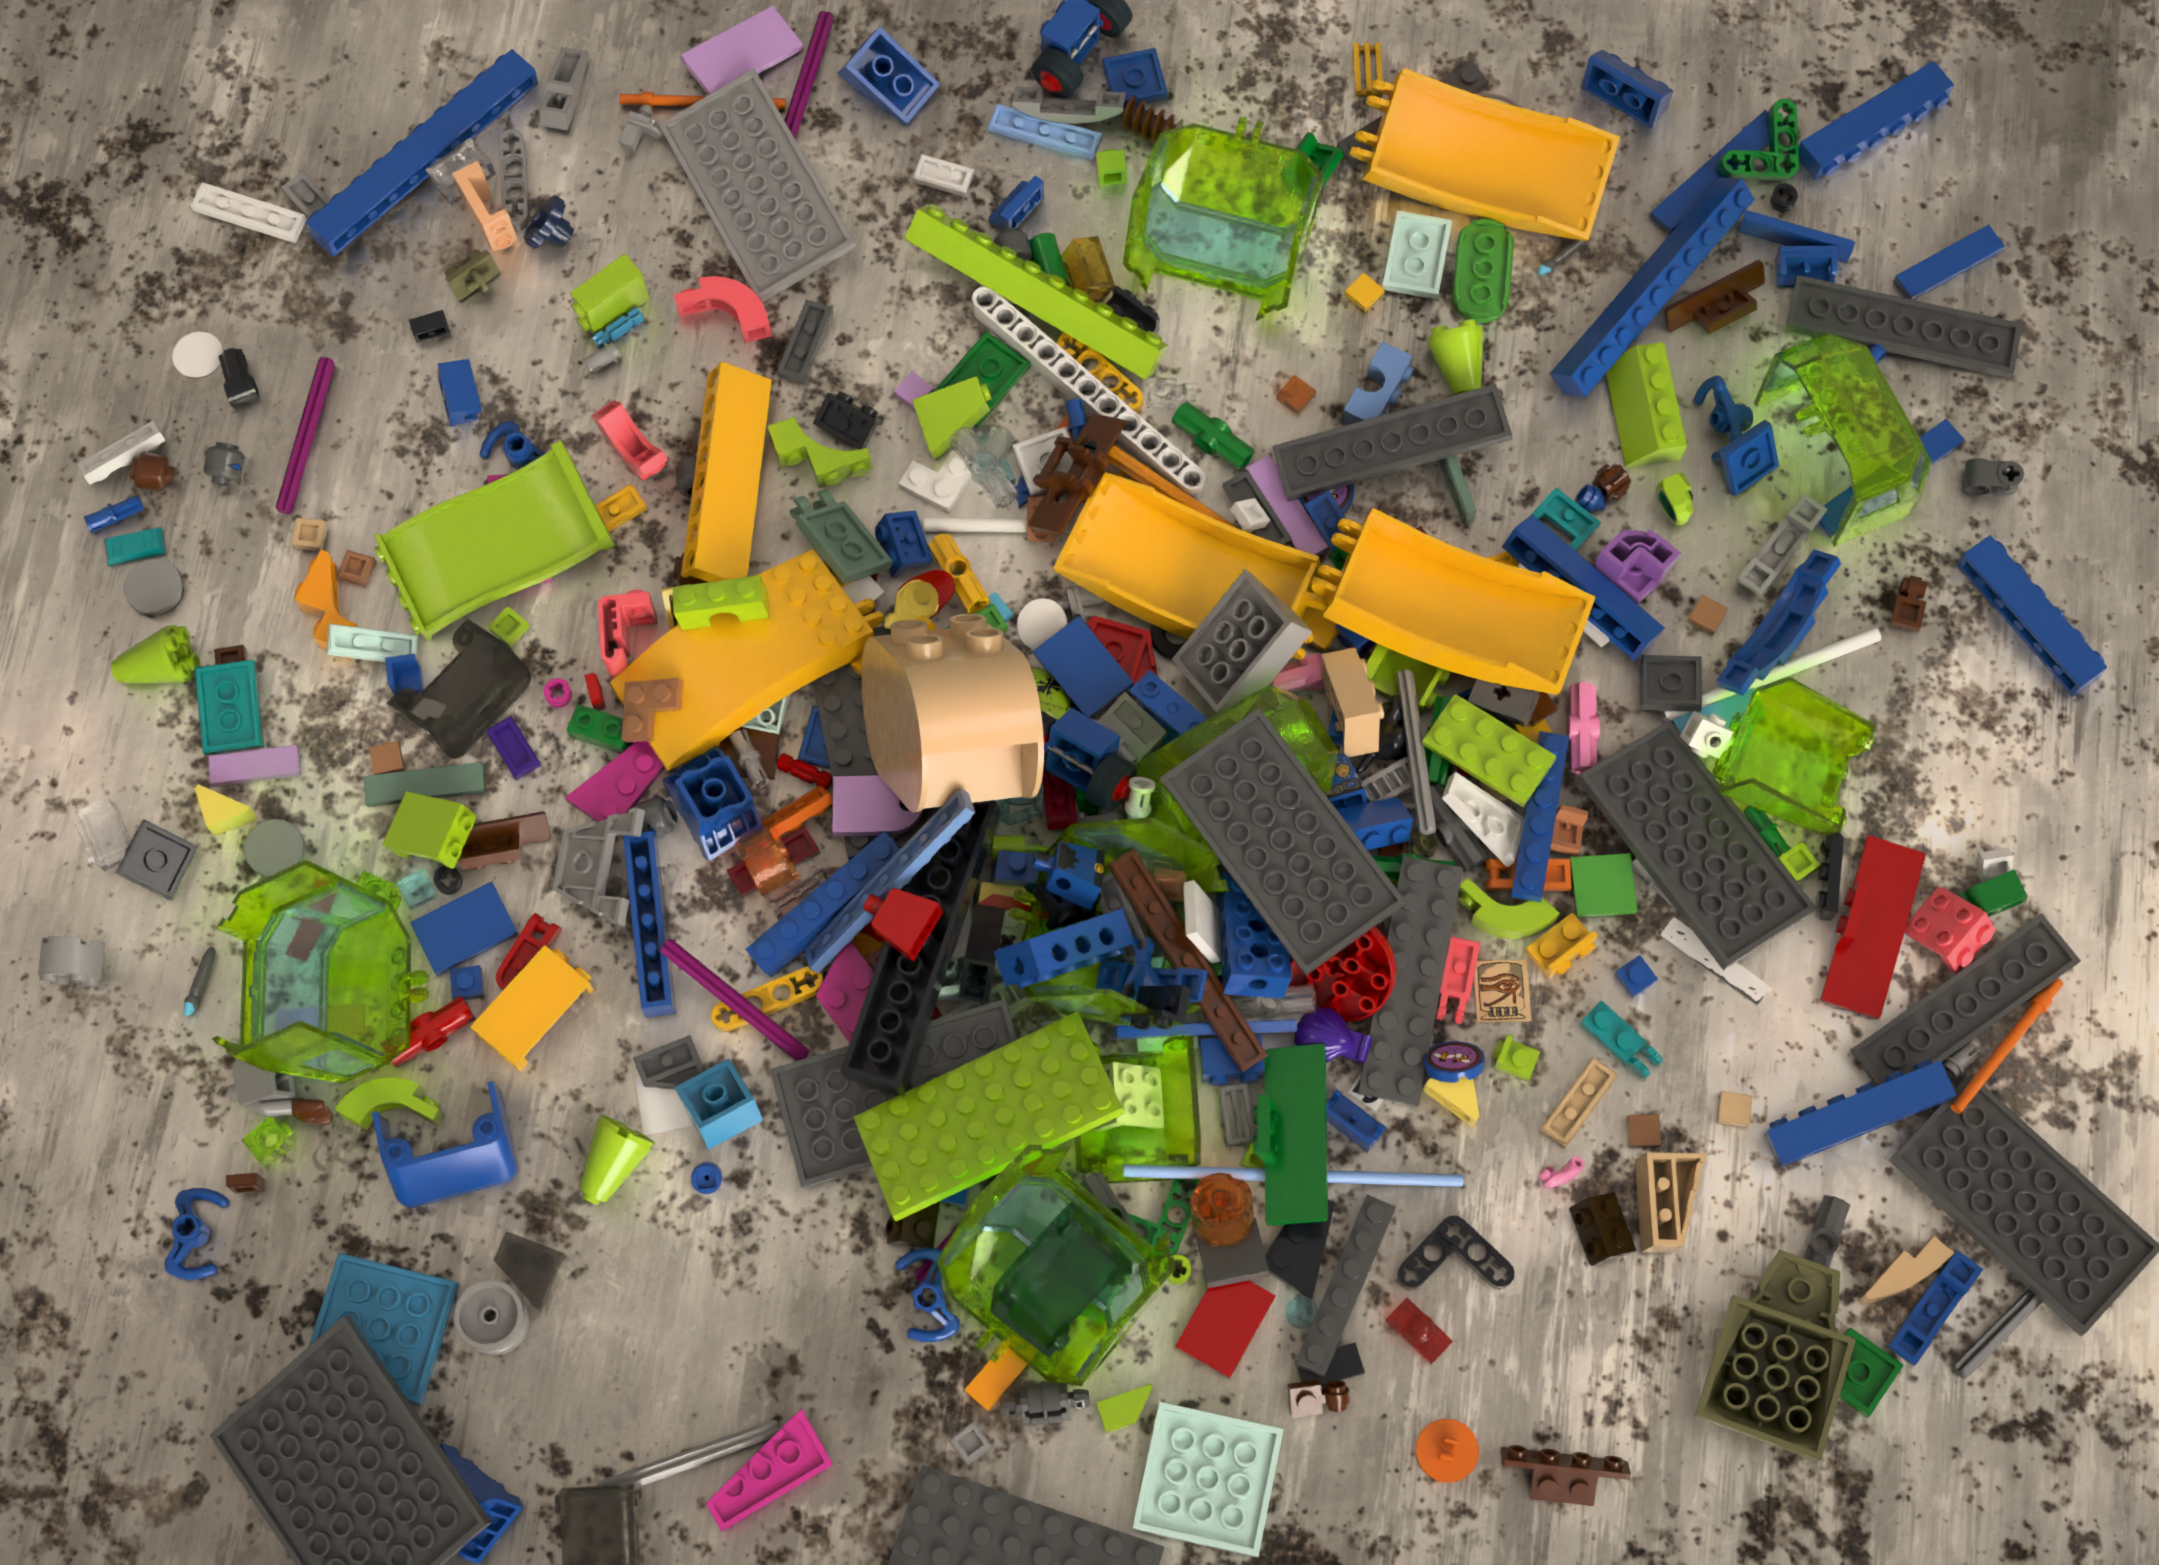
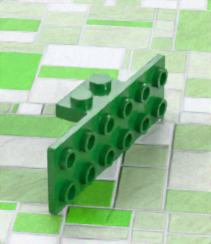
(1293, 1134)

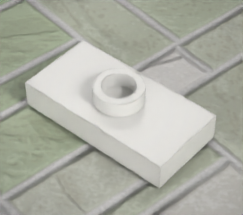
(943, 175)

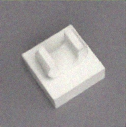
(1249, 515)
(1994, 862)

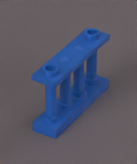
(1166, 706)

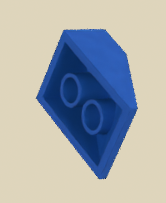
(889, 76)

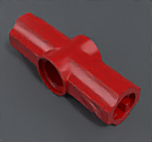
(433, 1028)

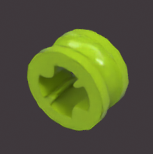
(1185, 1266)

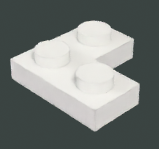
(938, 488)

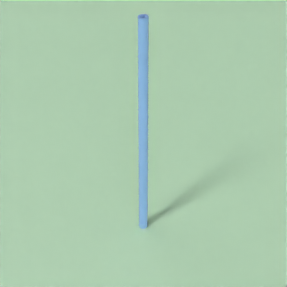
(1258, 1174)

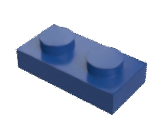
(1326, 515)

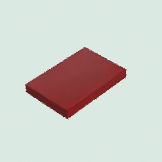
(1225, 1325)

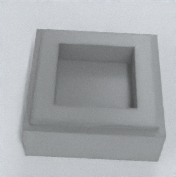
(970, 1443)

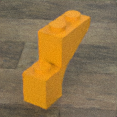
(320, 597)

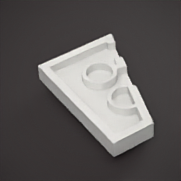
(1486, 816)

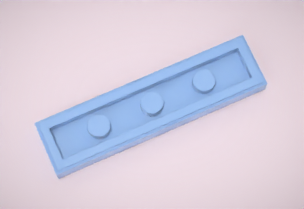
(1044, 133)

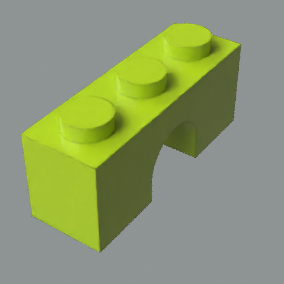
(740, 596)

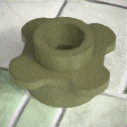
(1422, 844)

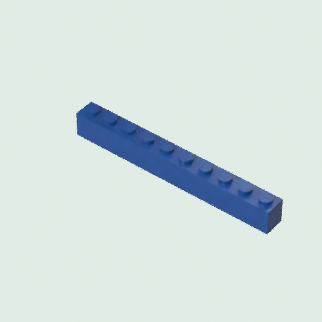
(405, 165)
(1652, 287)

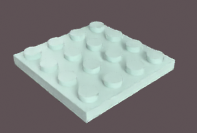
(1208, 1479)

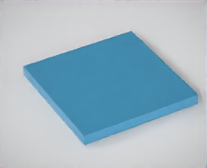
(397, 1313)

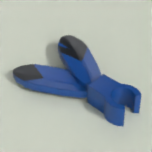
(1143, 971)

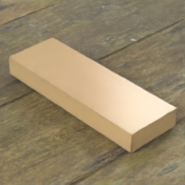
(1578, 1102)

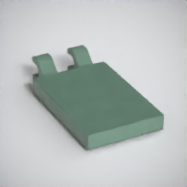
(840, 537)

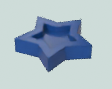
(1023, 492)

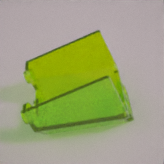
(1793, 755)
(1173, 1144)

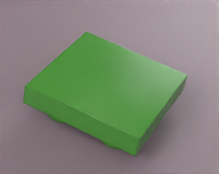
(1603, 885)

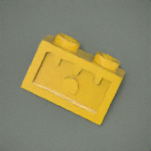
(1561, 945)

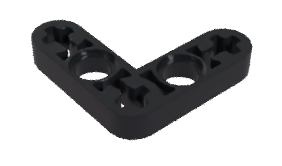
(1448, 1246)

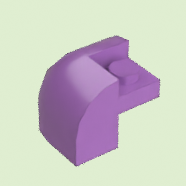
(1637, 562)

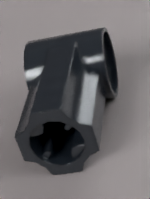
(238, 384)

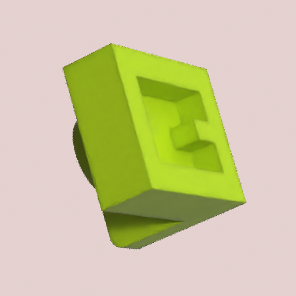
(1515, 1058)

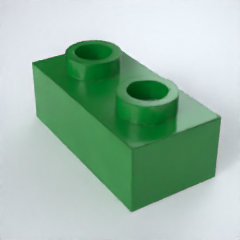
(597, 728)

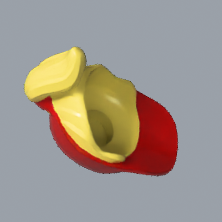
(922, 596)

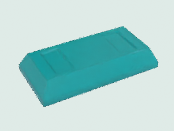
(134, 546)

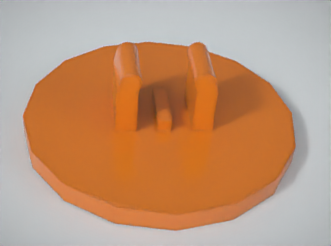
(1447, 1450)

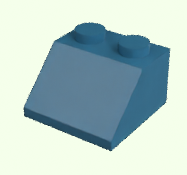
(719, 1103)

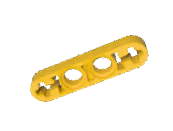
(1103, 370)
(769, 1003)

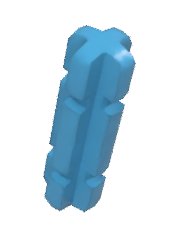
(618, 327)

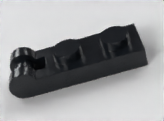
(1830, 874)

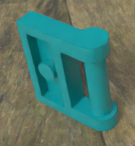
(1568, 517)

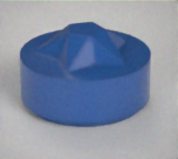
(706, 1177)

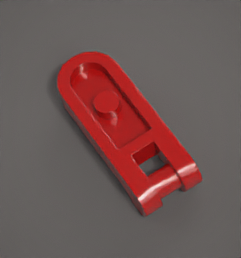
(526, 948)

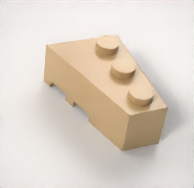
(1353, 701)
(1665, 1198)

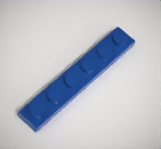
(1539, 824)

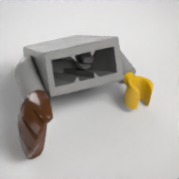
(274, 1095)

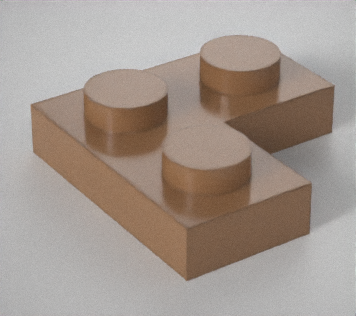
(642, 702)

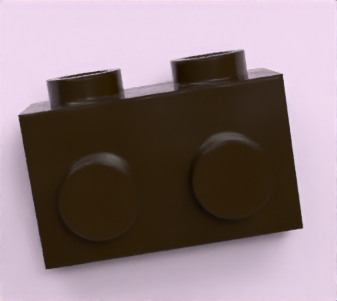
(1602, 1228)
(914, 1230)

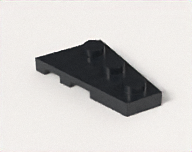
(1298, 1253)

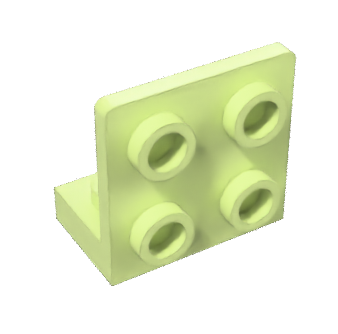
(1139, 1095)

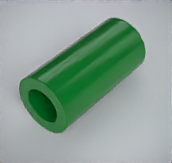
(1048, 256)

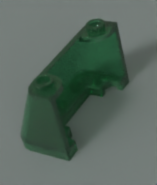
(1058, 1279)

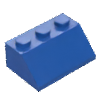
(1626, 88)

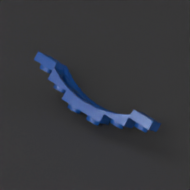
(1783, 625)

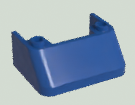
(455, 1170)

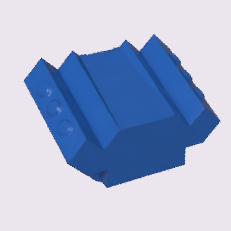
(713, 802)
(492, 1497)

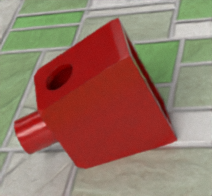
(903, 920)

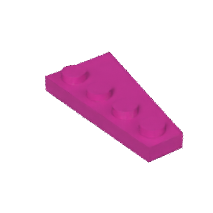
(618, 783)
(775, 1469)

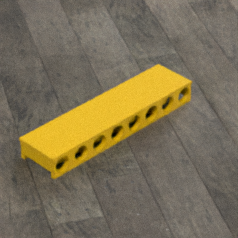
(729, 474)

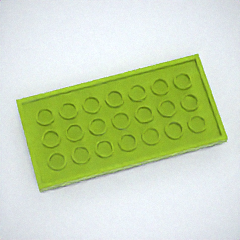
(986, 1115)

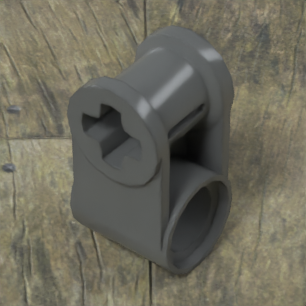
(1992, 477)

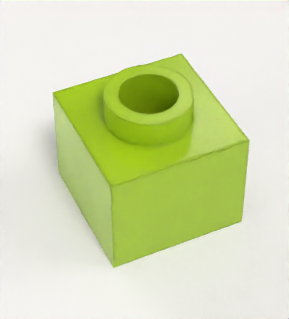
(1111, 167)

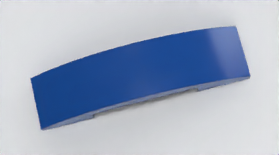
(1114, 974)
(1934, 1307)

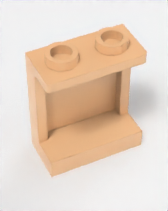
(474, 190)

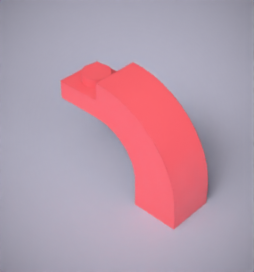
(727, 296)
(628, 441)

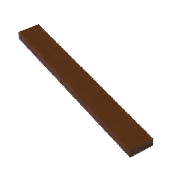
(1181, 952)

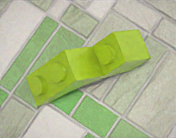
(827, 464)

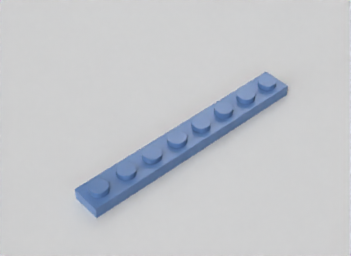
(894, 874)

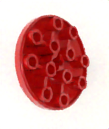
(1355, 979)

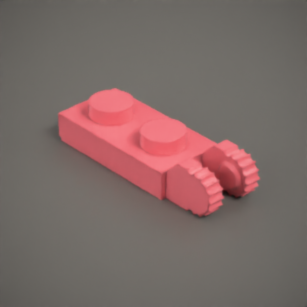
(1458, 976)

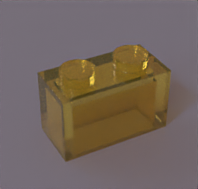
(1088, 268)

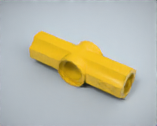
(966, 584)

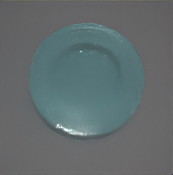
(1301, 1312)

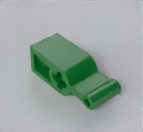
(1997, 893)

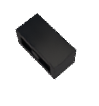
(429, 326)

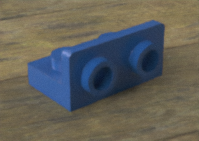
(1018, 204)
(903, 541)

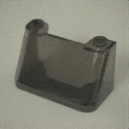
(467, 692)
(600, 1524)

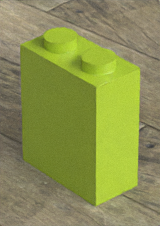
(609, 295)

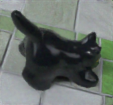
(1391, 736)

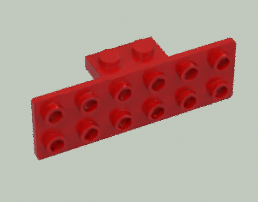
(1872, 927)

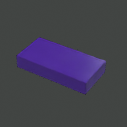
(513, 748)

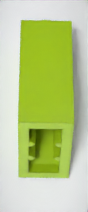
(951, 410)

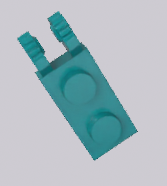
(1619, 1038)

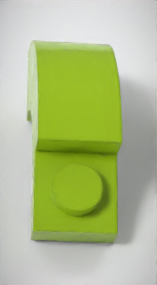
(1504, 920)
(387, 1095)

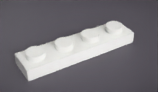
(248, 212)

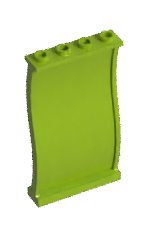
(492, 541)

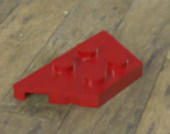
(1127, 645)

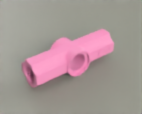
(1301, 675)
(1583, 727)

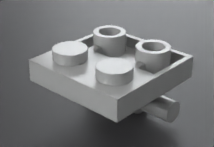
(1136, 728)

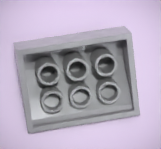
(1241, 643)

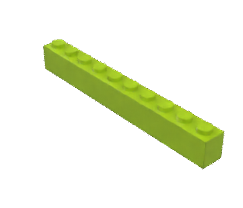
(1036, 291)

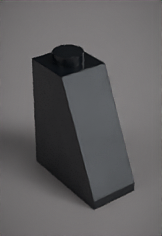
(979, 954)

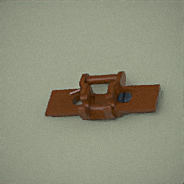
(1088, 467)

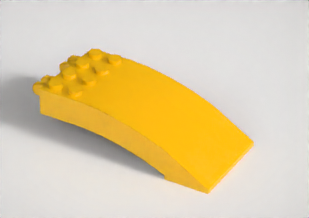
(1486, 157)
(1173, 560)
(1453, 605)
(750, 665)

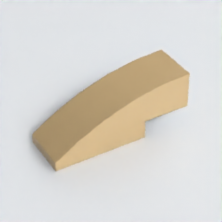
(1907, 1271)

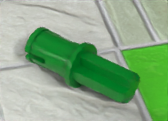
(1767, 830)

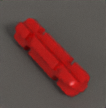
(804, 771)

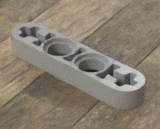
(515, 179)

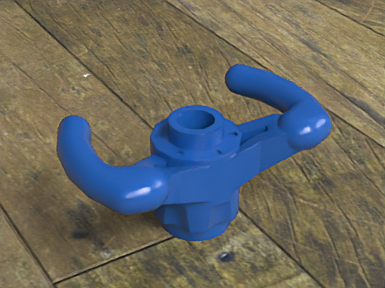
(1726, 415)
(516, 447)
(182, 1233)
(950, 1322)

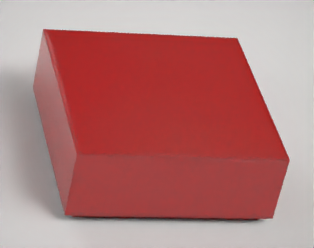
(595, 691)

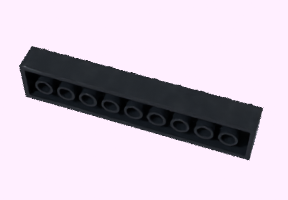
(906, 991)

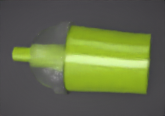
(1016, 843)

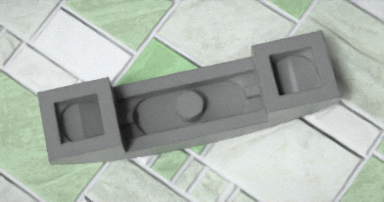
(1069, 111)
(1782, 545)

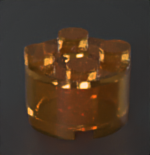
(767, 860)
(1222, 1210)

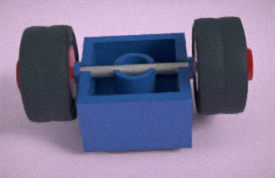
(1070, 39)
(1087, 758)

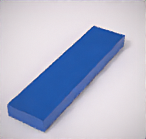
(1793, 234)
(1949, 262)

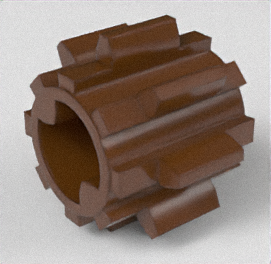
(1612, 481)

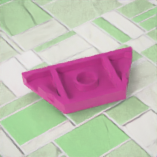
(846, 989)

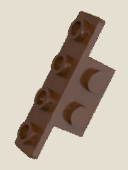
(1718, 302)
(502, 840)
(1564, 1476)

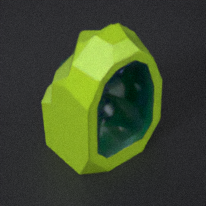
(1676, 498)

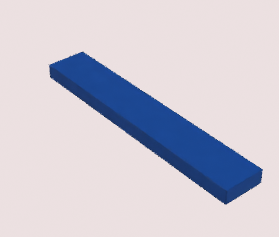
(1678, 204)
(1937, 443)
(1201, 1029)

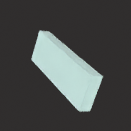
(368, 643)

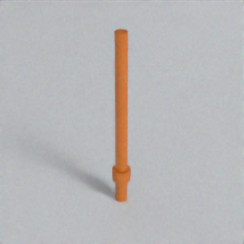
(673, 100)
(2039, 1004)

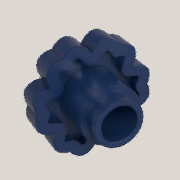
(549, 225)

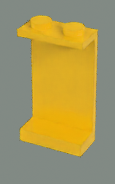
(531, 1005)

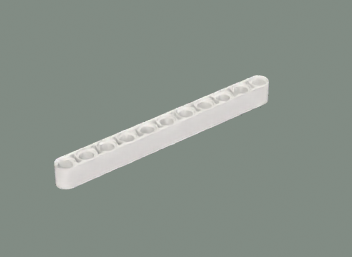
(1083, 380)

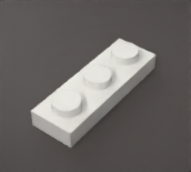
(121, 453)

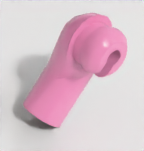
(1564, 1175)

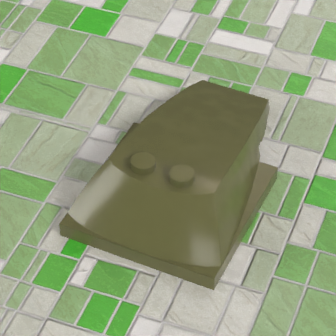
(1780, 1359)

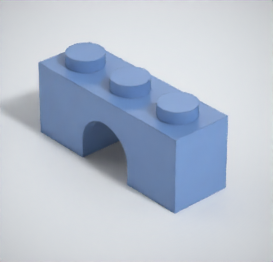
(1390, 369)

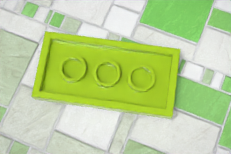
(1489, 750)

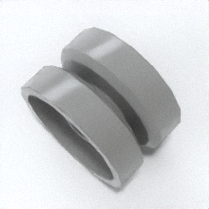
(507, 1328)

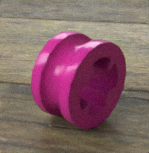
(559, 702)

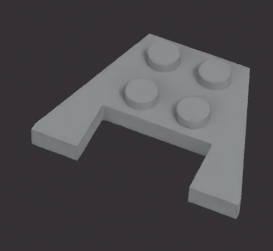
(586, 863)

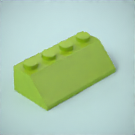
(1646, 406)

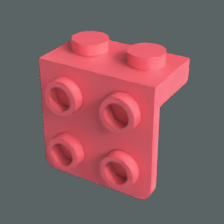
(1950, 928)

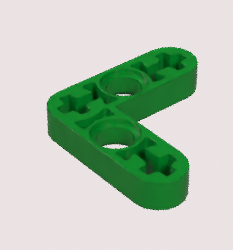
(1776, 151)
(1155, 1231)

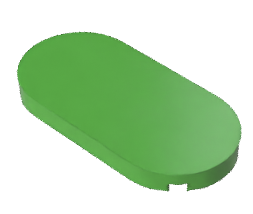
(1483, 270)

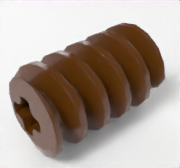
(1146, 121)

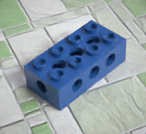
(1251, 953)
(1034, 961)

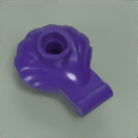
(1330, 1029)

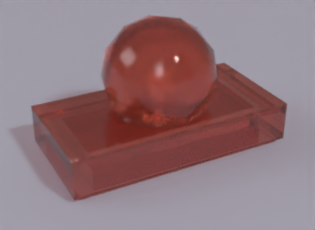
(1418, 1331)

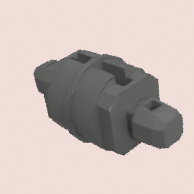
(1045, 1403)

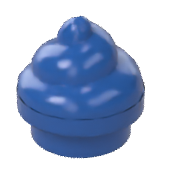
(1591, 498)

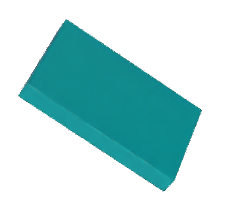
(229, 707)

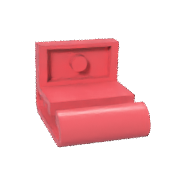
(615, 617)

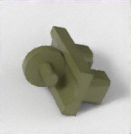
(472, 275)

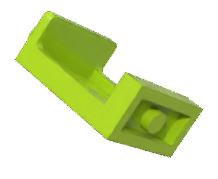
(1386, 663)
(429, 829)

